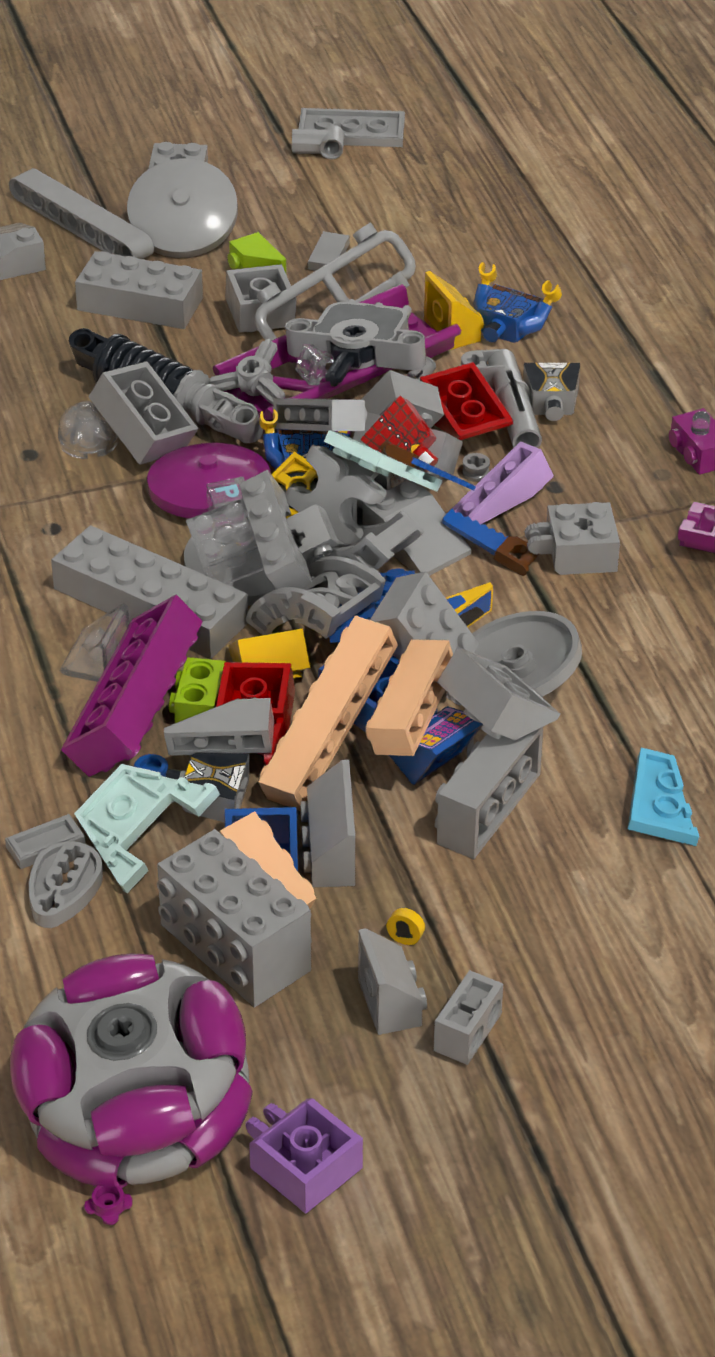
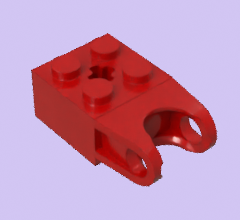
(260, 681)

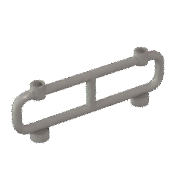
(367, 239)

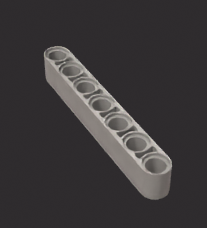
(80, 215)

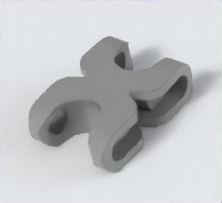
(336, 493)

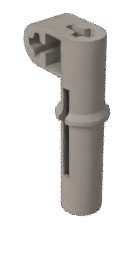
(514, 393)

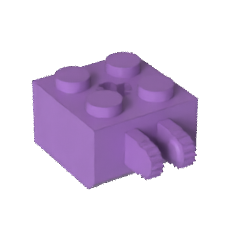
(304, 1152)

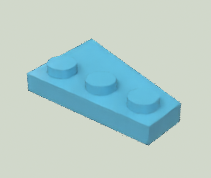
(658, 799)

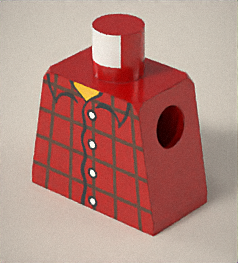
(405, 428)

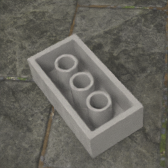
(139, 289)
(486, 790)

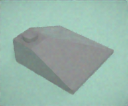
(20, 251)

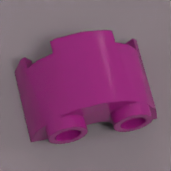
(699, 528)

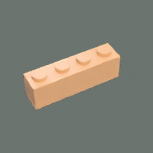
(409, 699)

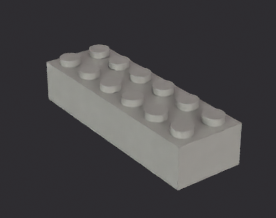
(115, 572)

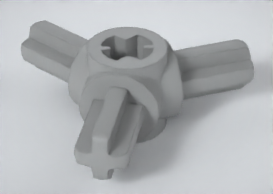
(253, 374)

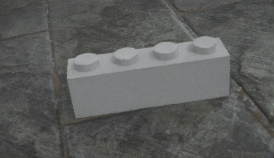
(320, 414)

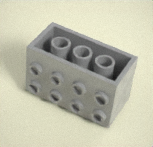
(235, 917)

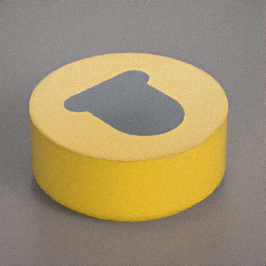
(405, 926)

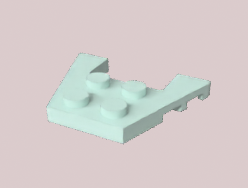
(377, 461)
(127, 807)

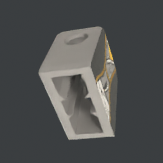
(552, 388)
(226, 772)

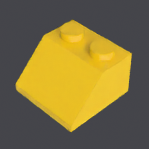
(447, 307)
(273, 648)

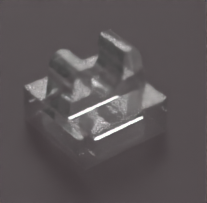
(312, 364)

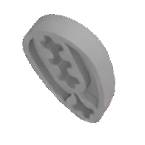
(73, 895)

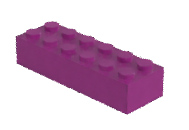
(132, 687)

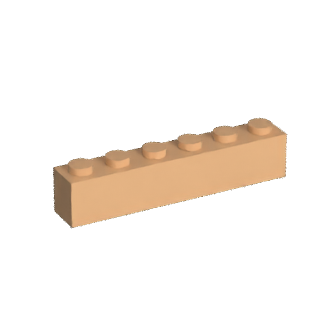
(328, 711)

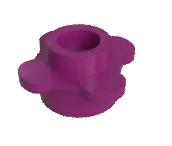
(109, 1213)

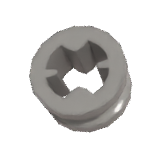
(475, 466)

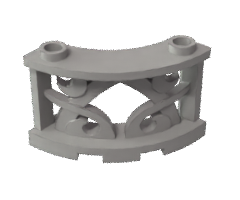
(378, 541)
(333, 583)

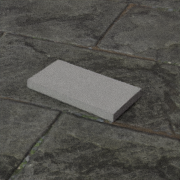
(359, 126)

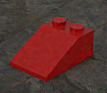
(467, 402)

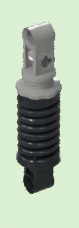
(190, 387)

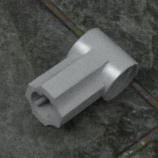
(316, 141)

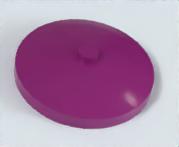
(181, 477)

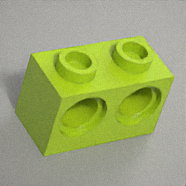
(196, 688)

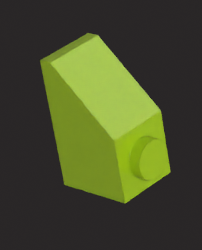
(253, 252)

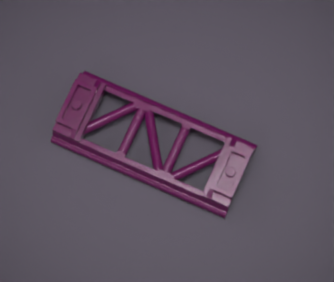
(397, 296)

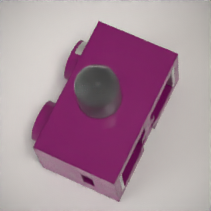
(695, 439)

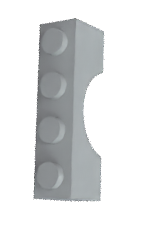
(276, 545)

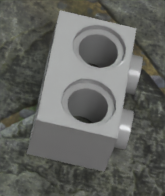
(468, 1017)

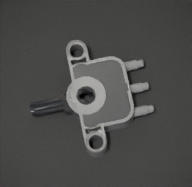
(359, 337)

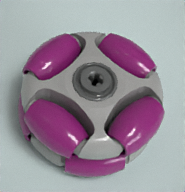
(132, 1071)

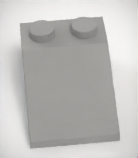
(437, 545)

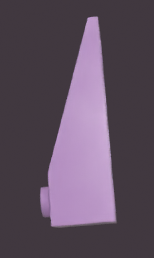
(507, 484)

